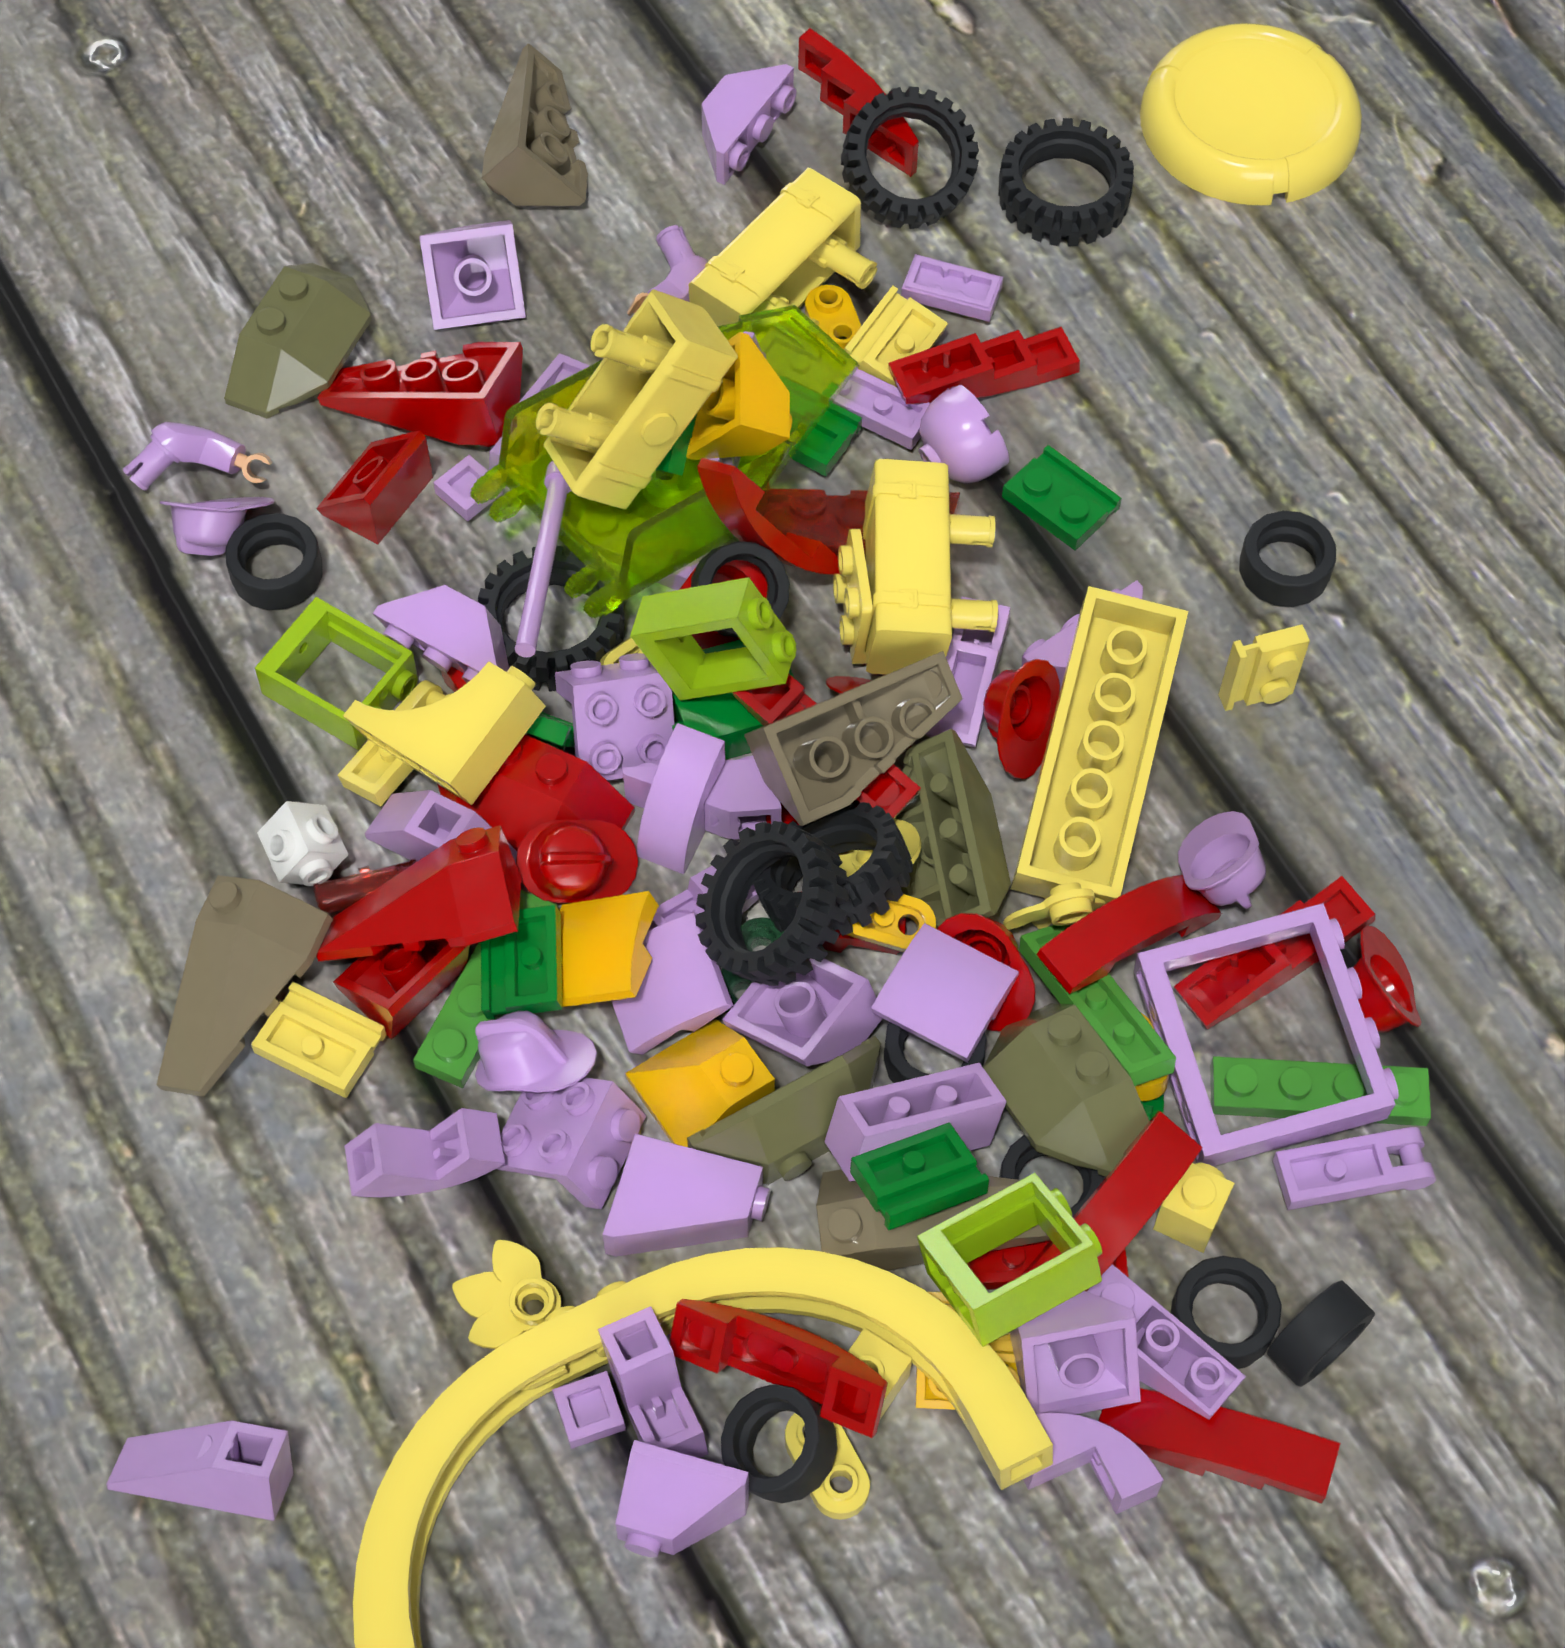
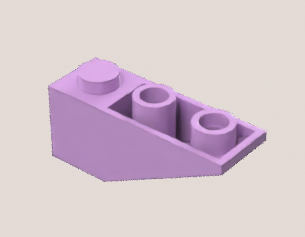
(734, 803)
(1169, 1353)
(209, 1466)

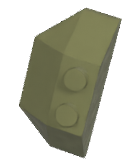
(296, 339)
(961, 843)
(1066, 1088)
(792, 1122)

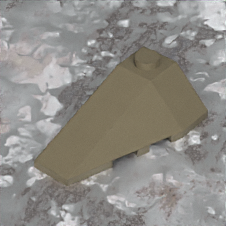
(531, 143)
(840, 745)
(237, 963)
(858, 1232)

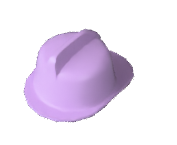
(208, 525)
(1223, 859)
(528, 1056)

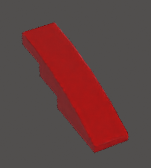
(847, 90)
(986, 366)
(1242, 978)
(1227, 1445)

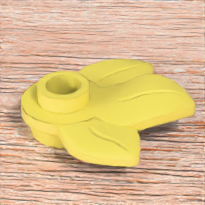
(1064, 907)
(500, 1296)

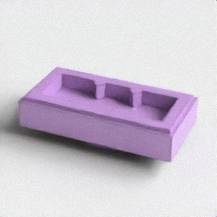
(952, 287)

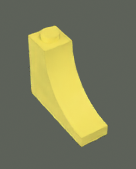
(460, 737)

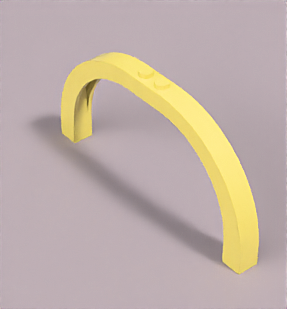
(571, 1346)

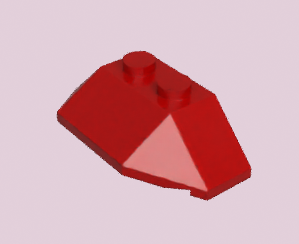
(543, 786)

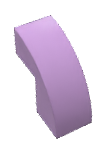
(675, 803)
(417, 1161)
(651, 1384)
(1118, 1462)

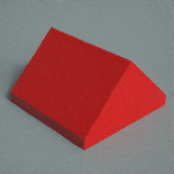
(380, 485)
(400, 983)

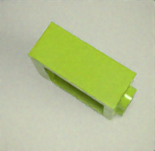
(670, 618)
(304, 643)
(992, 1223)

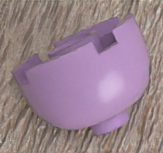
(959, 437)

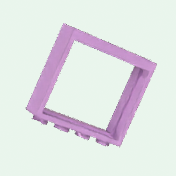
(1186, 1080)

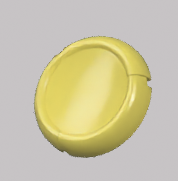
(1251, 114)

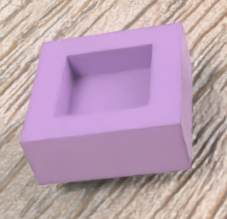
(456, 485)
(588, 1409)

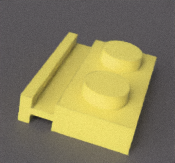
(894, 332)
(1264, 669)
(319, 1040)

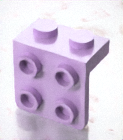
(618, 712)
(573, 1137)

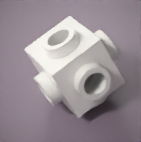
(302, 843)

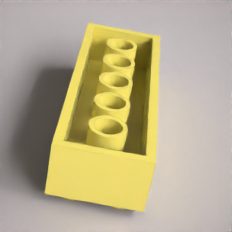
(1100, 745)

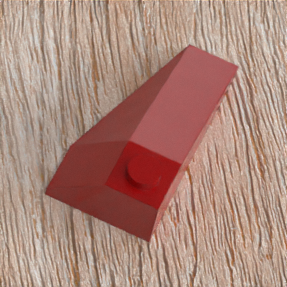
(444, 397)
(454, 893)

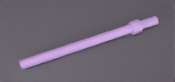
(542, 562)

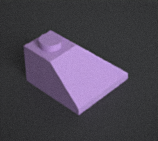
(472, 275)
(808, 1017)
(1078, 1356)
(676, 1500)

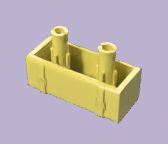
(786, 252)
(636, 399)
(910, 567)

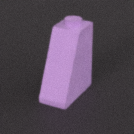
(681, 1199)

